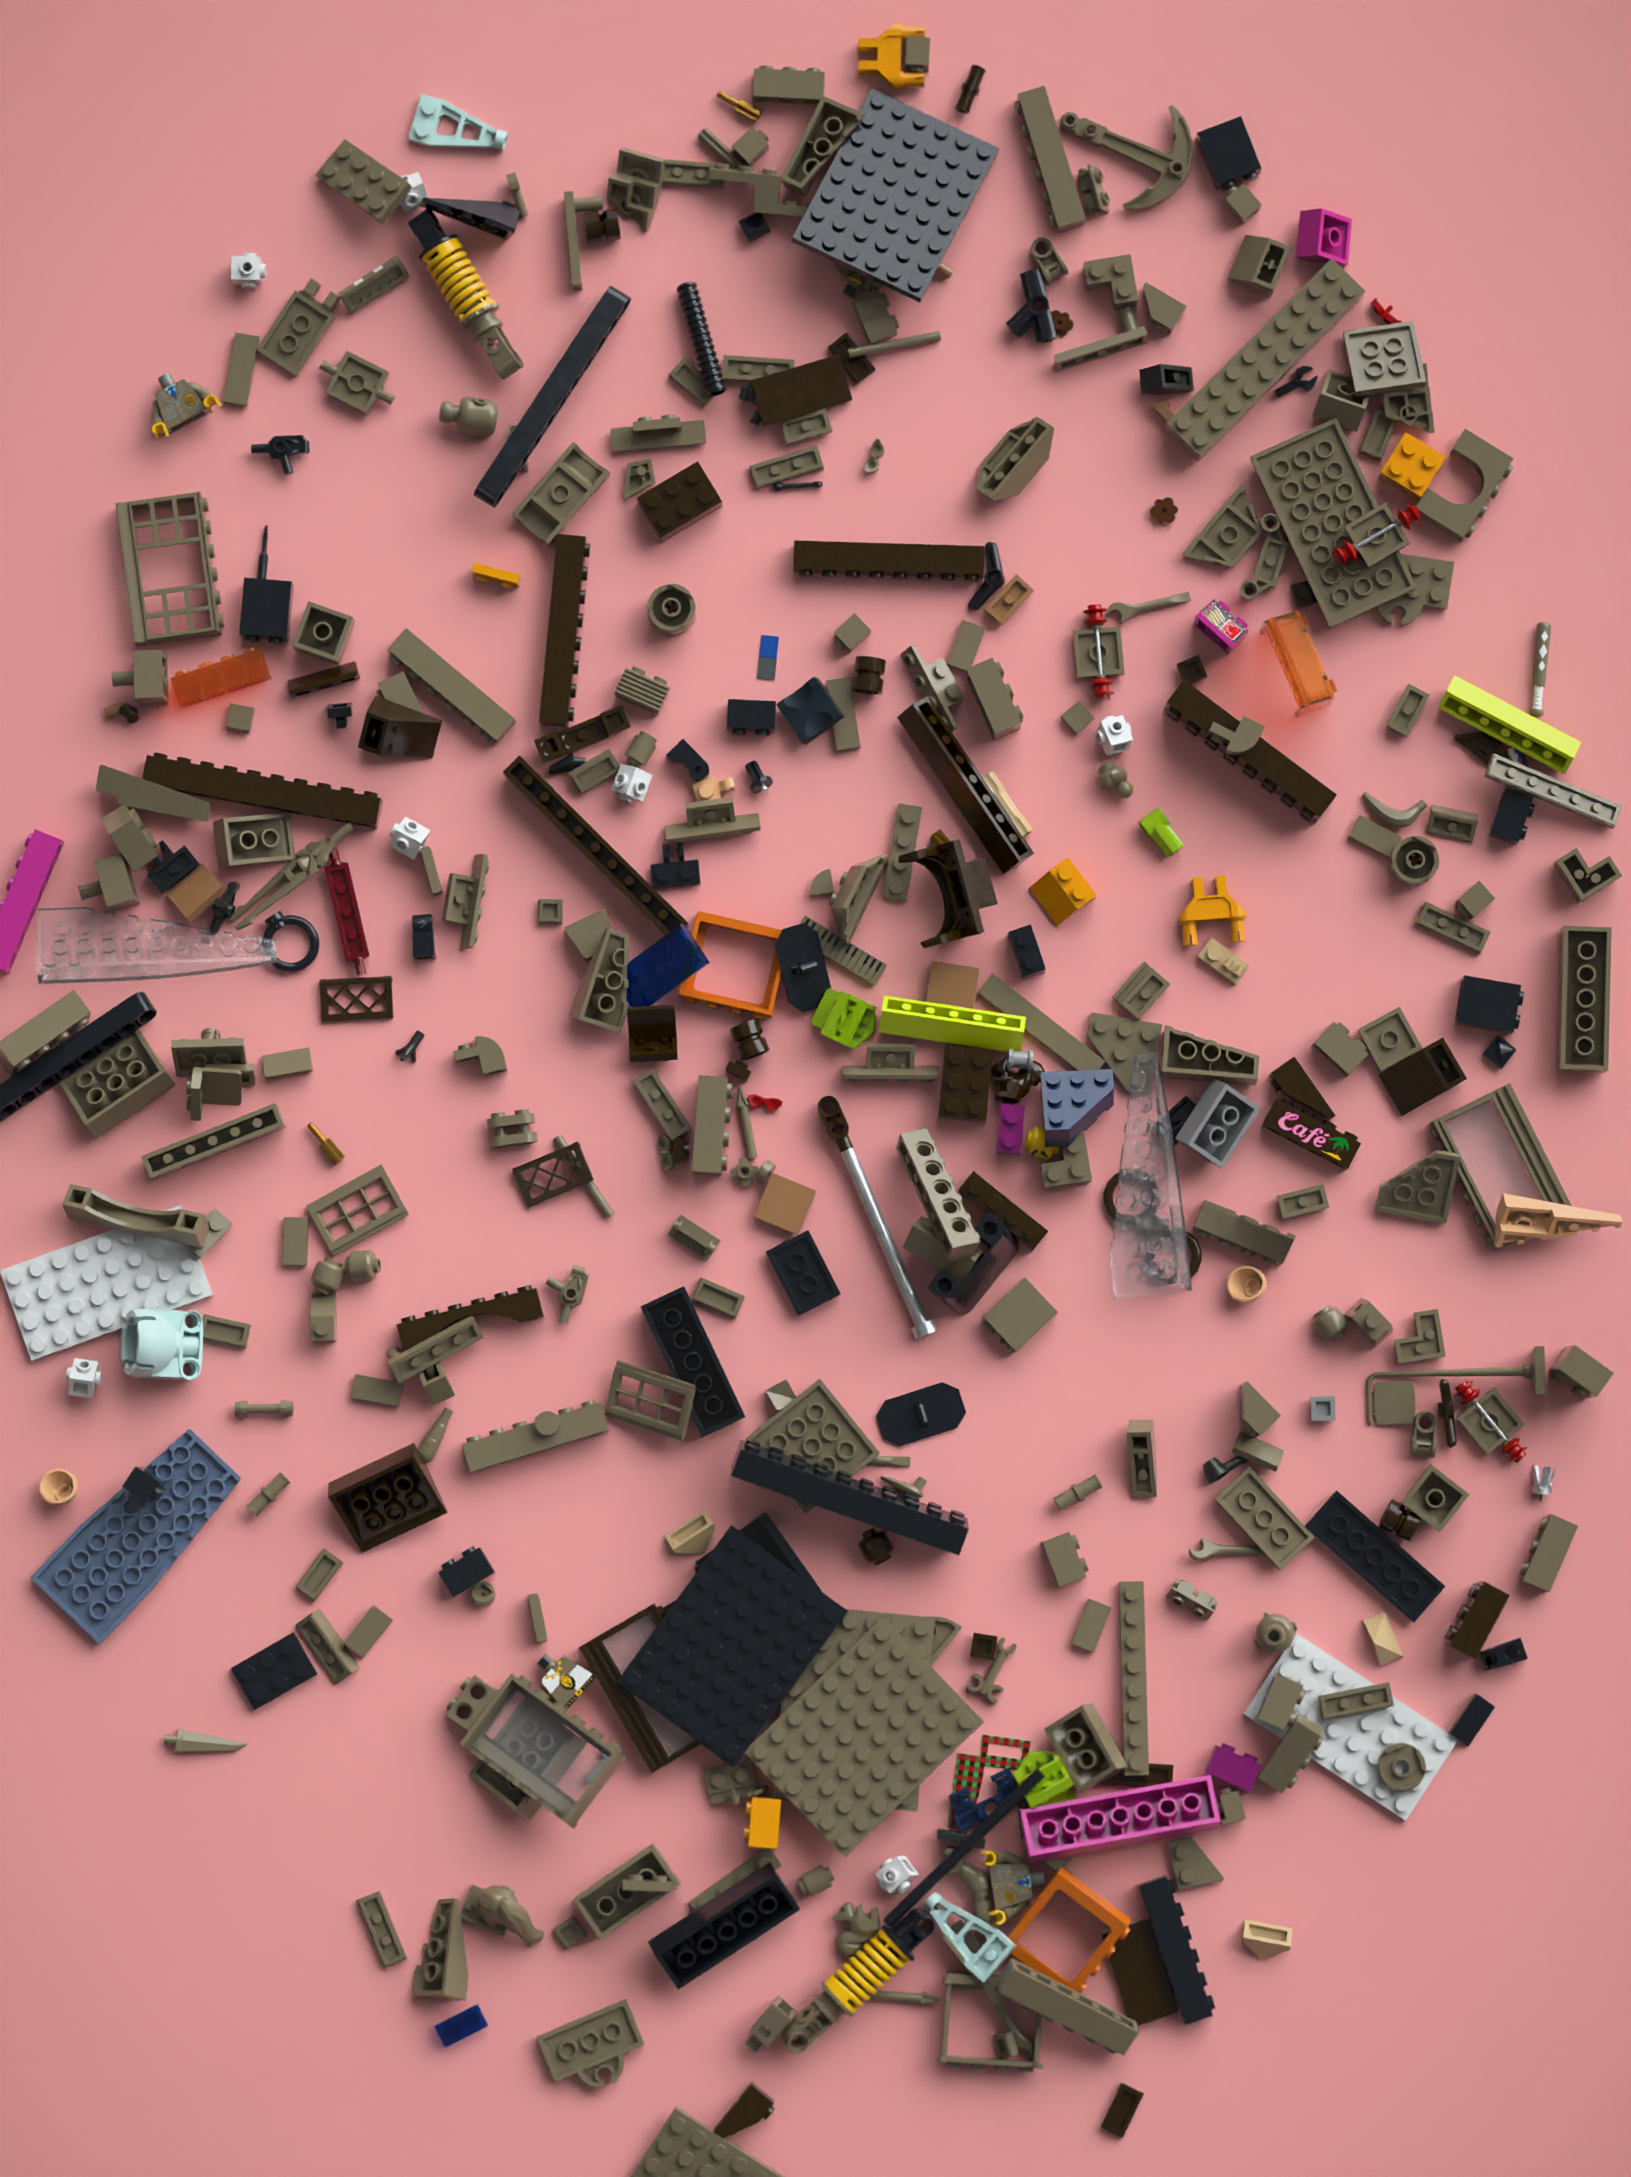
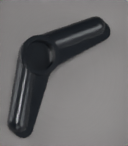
(993, 578)

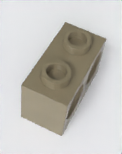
(476, 1706)

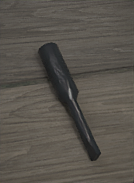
(263, 557)

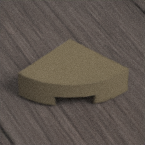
(822, 884)

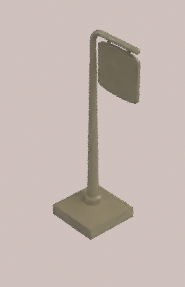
(1396, 1399)

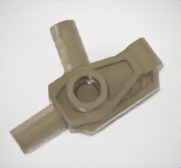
(571, 1293)

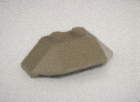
(1015, 459)
(855, 895)

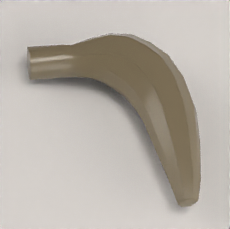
(1391, 816)

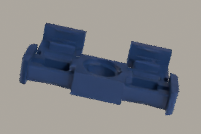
(968, 1813)

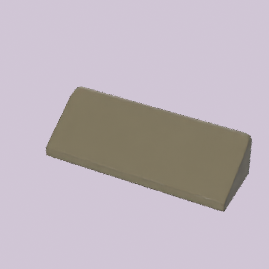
(327, 1646)

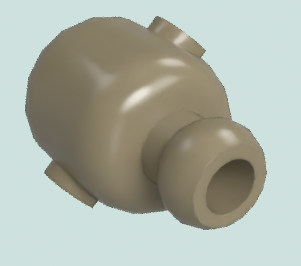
(473, 416)
(1275, 1633)

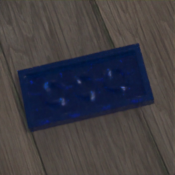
(663, 967)

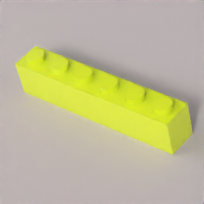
(1509, 724)
(951, 1024)

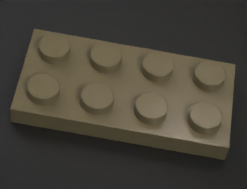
(363, 181)
(1264, 1518)

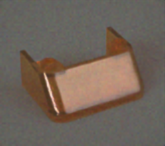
(1299, 661)

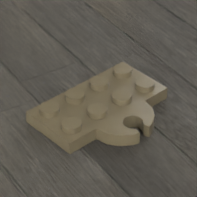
(1433, 588)
(592, 2044)

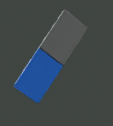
(767, 657)

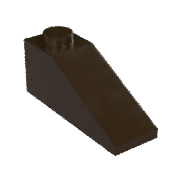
(1296, 1085)
(746, 2111)

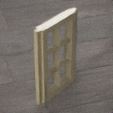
(346, 1191)
(658, 1380)

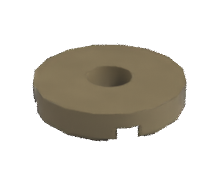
(1391, 1756)

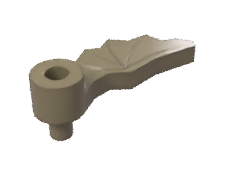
(735, 1798)

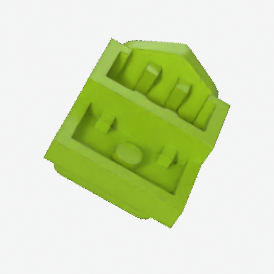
(845, 1018)
(1055, 1785)

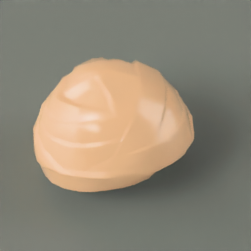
(1246, 1284)
(58, 1487)

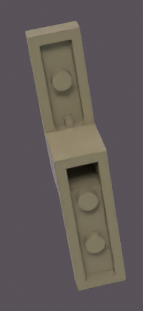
(766, 189)

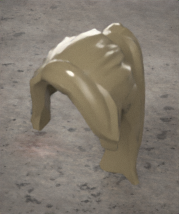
(501, 1906)

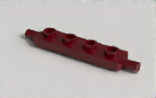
(347, 912)

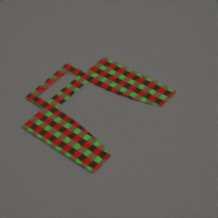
(971, 1768)

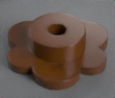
(1066, 325)
(1165, 504)

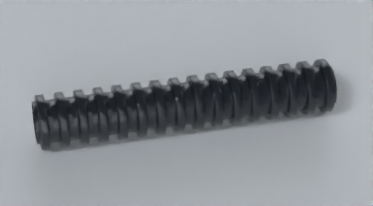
(701, 339)

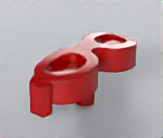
(1384, 314)
(757, 1101)

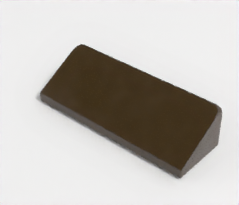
(323, 679)

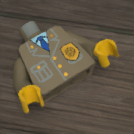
(179, 405)
(1010, 1883)

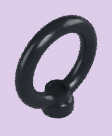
(278, 921)

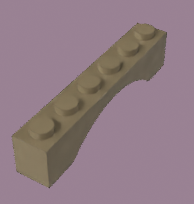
(174, 1226)

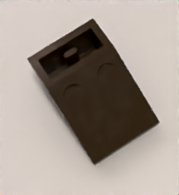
(398, 730)
(1422, 1076)

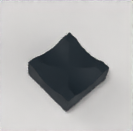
(810, 710)

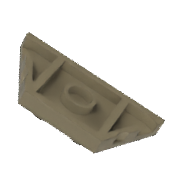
(1228, 533)

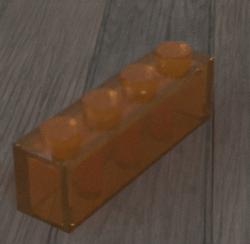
(221, 677)

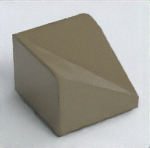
(781, 1395)

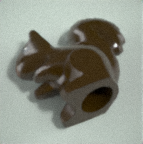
(1014, 1084)

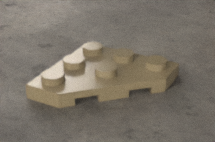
(1120, 1039)
(1421, 1189)

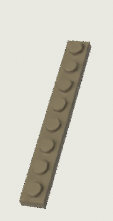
(1134, 1678)

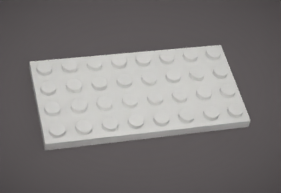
(94, 1285)
(1358, 1739)

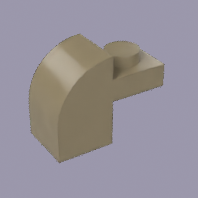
(1239, 741)
(489, 1052)

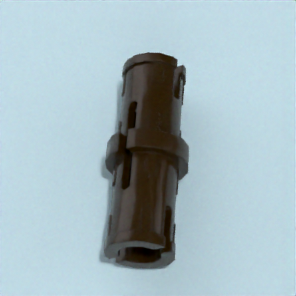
(970, 89)

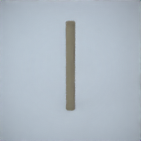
(894, 344)
(590, 1186)

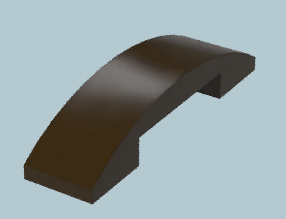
(582, 735)

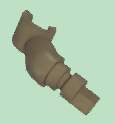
(977, 1883)

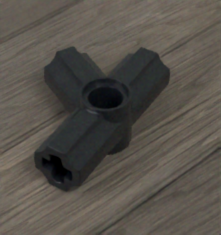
(1027, 317)

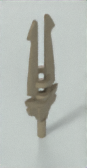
(310, 859)

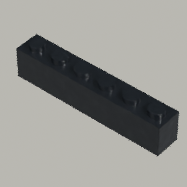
(1175, 1949)

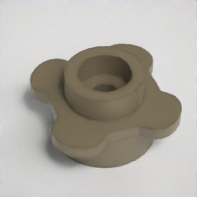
(744, 1165)

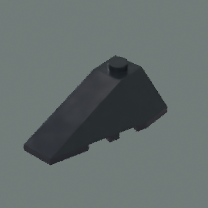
(488, 216)

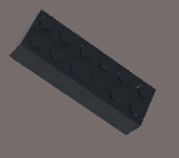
(693, 1360)
(723, 1925)

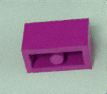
(1010, 1129)
(1233, 1767)

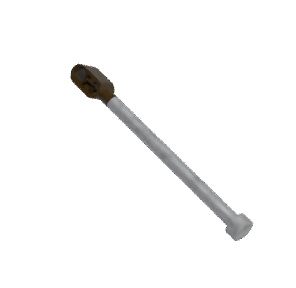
(922, 1324)

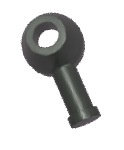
(1215, 1469)

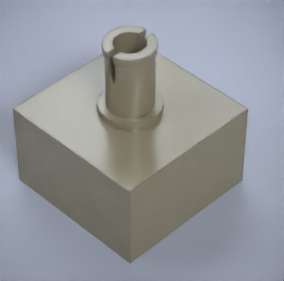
(148, 677)
(113, 882)

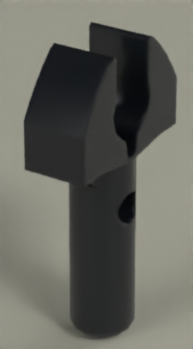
(1297, 382)

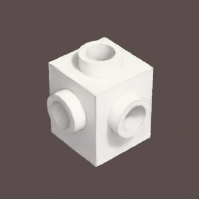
(415, 195)
(242, 264)
(1114, 735)
(631, 783)
(408, 837)
(83, 1378)
(896, 1875)

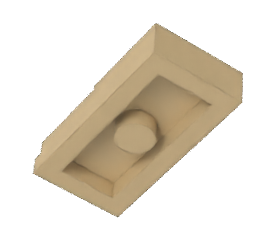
(1223, 961)

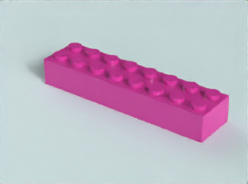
(1119, 1819)

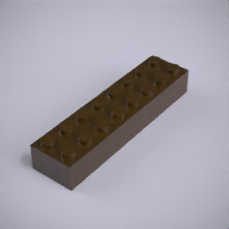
(1262, 762)

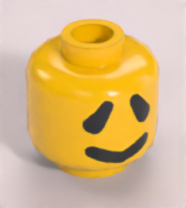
(1035, 1144)

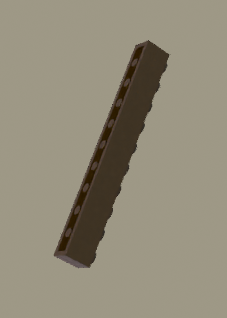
(264, 791)
(593, 846)

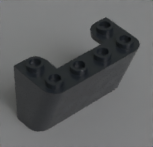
(965, 1295)

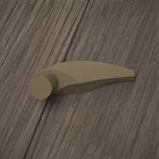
(914, 1489)

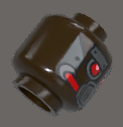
(875, 1546)

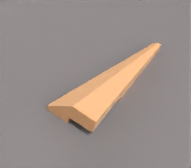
(1529, 1218)

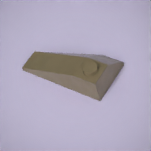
(444, 1964)

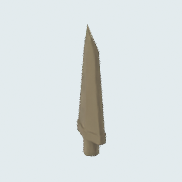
(195, 1742)

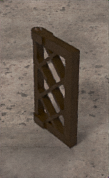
(345, 1015)
(517, 1171)

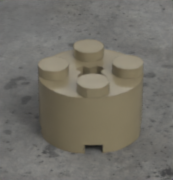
(666, 597)
(1401, 866)

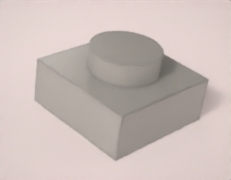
(1322, 1408)

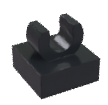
(340, 712)

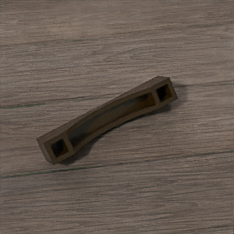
(518, 1306)

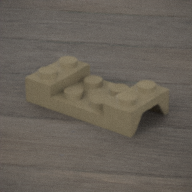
(560, 494)

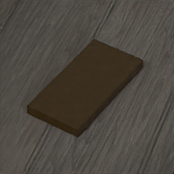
(801, 390)
(1141, 1975)

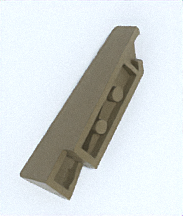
(150, 796)

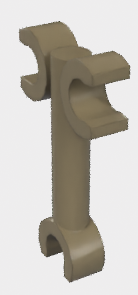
(986, 1686)

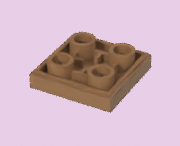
(196, 892)
(952, 984)
(784, 1203)

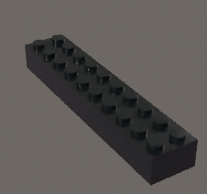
(850, 1496)

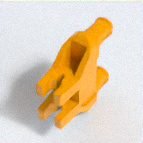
(889, 56)
(1212, 908)

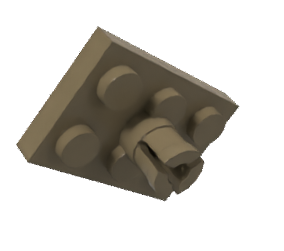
(207, 1051)

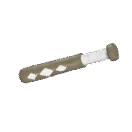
(1540, 666)

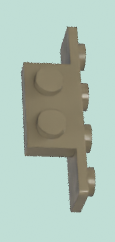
(658, 434)
(935, 682)
(711, 819)
(464, 900)
(890, 1062)

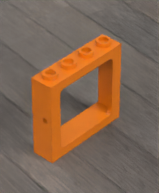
(759, 1011)
(1092, 1902)

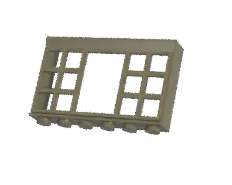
(133, 573)

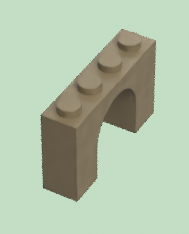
(1491, 466)

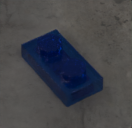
(461, 2025)

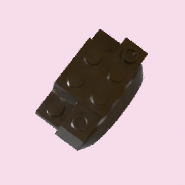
(964, 889)

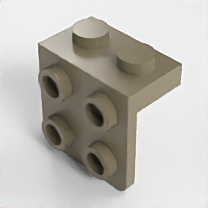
(213, 1087)

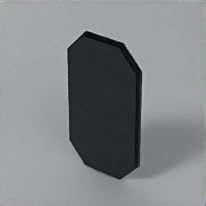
(802, 966)
(921, 1414)

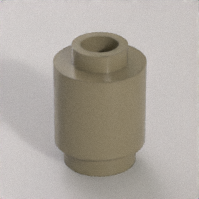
(640, 749)
(815, 1880)

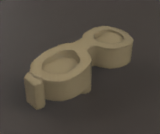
(877, 451)
(665, 1146)

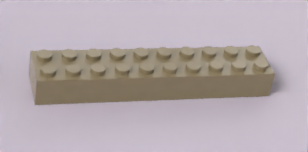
(1264, 360)

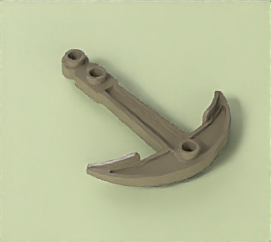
(1149, 157)

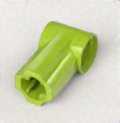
(1158, 828)

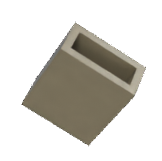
(1019, 1315)

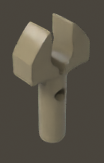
(516, 192)

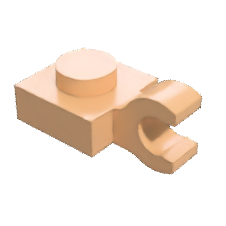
(710, 790)

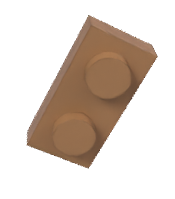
(1009, 599)

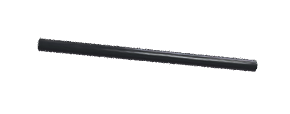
(964, 1847)

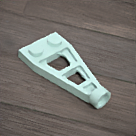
(427, 120)
(990, 1955)

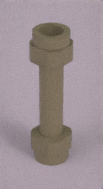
(285, 1408)

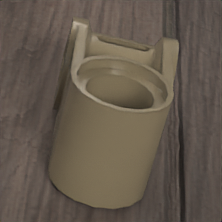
(1048, 261)
(1423, 1436)

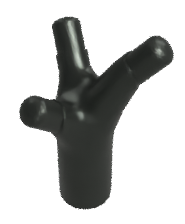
(410, 1048)

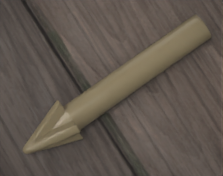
(742, 1105)
(923, 1998)

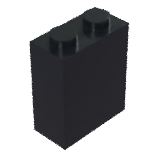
(1228, 154)
(266, 610)
(1488, 1004)

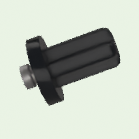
(760, 782)

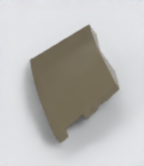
(636, 185)
(1411, 406)

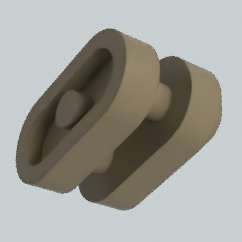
(522, 1119)

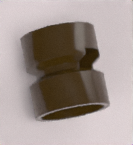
(602, 225)
(869, 673)
(749, 1039)
(1400, 1520)

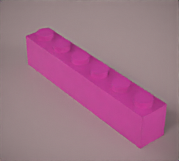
(25, 893)

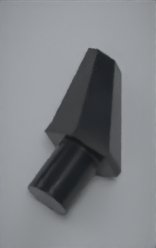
(566, 764)

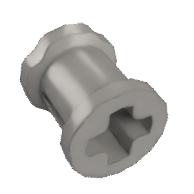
(1020, 1059)

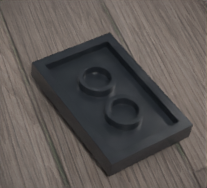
(803, 1273)
(274, 1671)

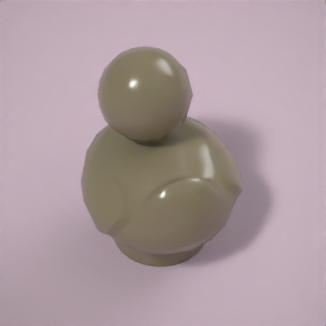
(1115, 777)

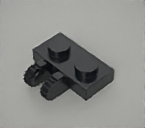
(172, 869)
(675, 873)

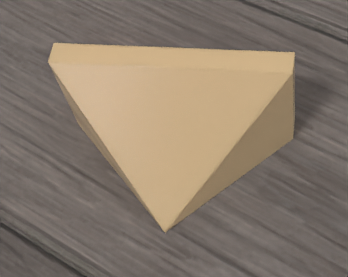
(692, 1535)
(1382, 1638)
(1266, 1939)

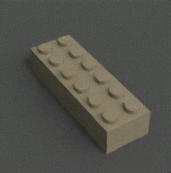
(1584, 999)

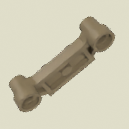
(1269, 560)

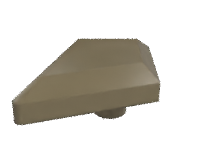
(638, 477)

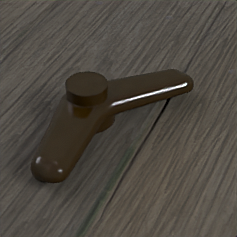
(1446, 1409)

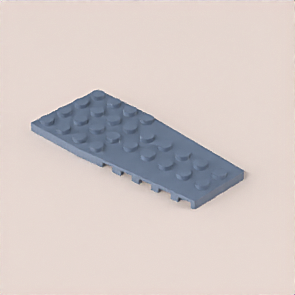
(132, 1543)

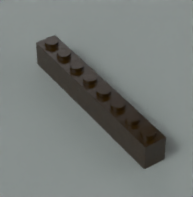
(888, 559)
(563, 630)
(965, 785)

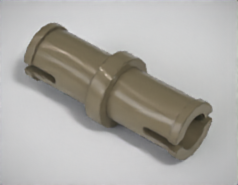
(1077, 1492)
(268, 1494)

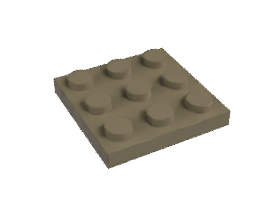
(1384, 358)

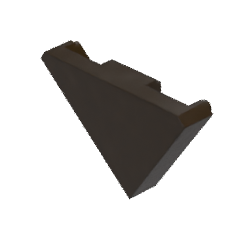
(1480, 745)

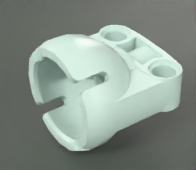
(160, 1343)

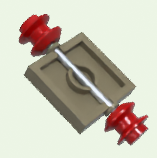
(1376, 535)
(1098, 652)
(1490, 1421)

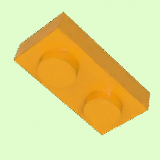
(505, 578)

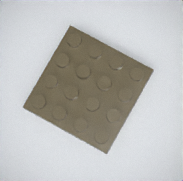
(819, 1431)

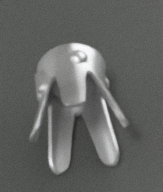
(1544, 1485)

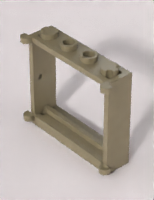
(969, 1981)

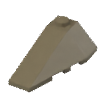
(603, 990)

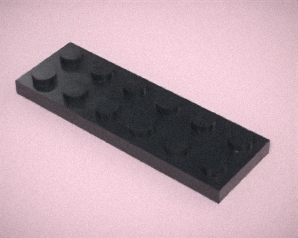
(1375, 1556)

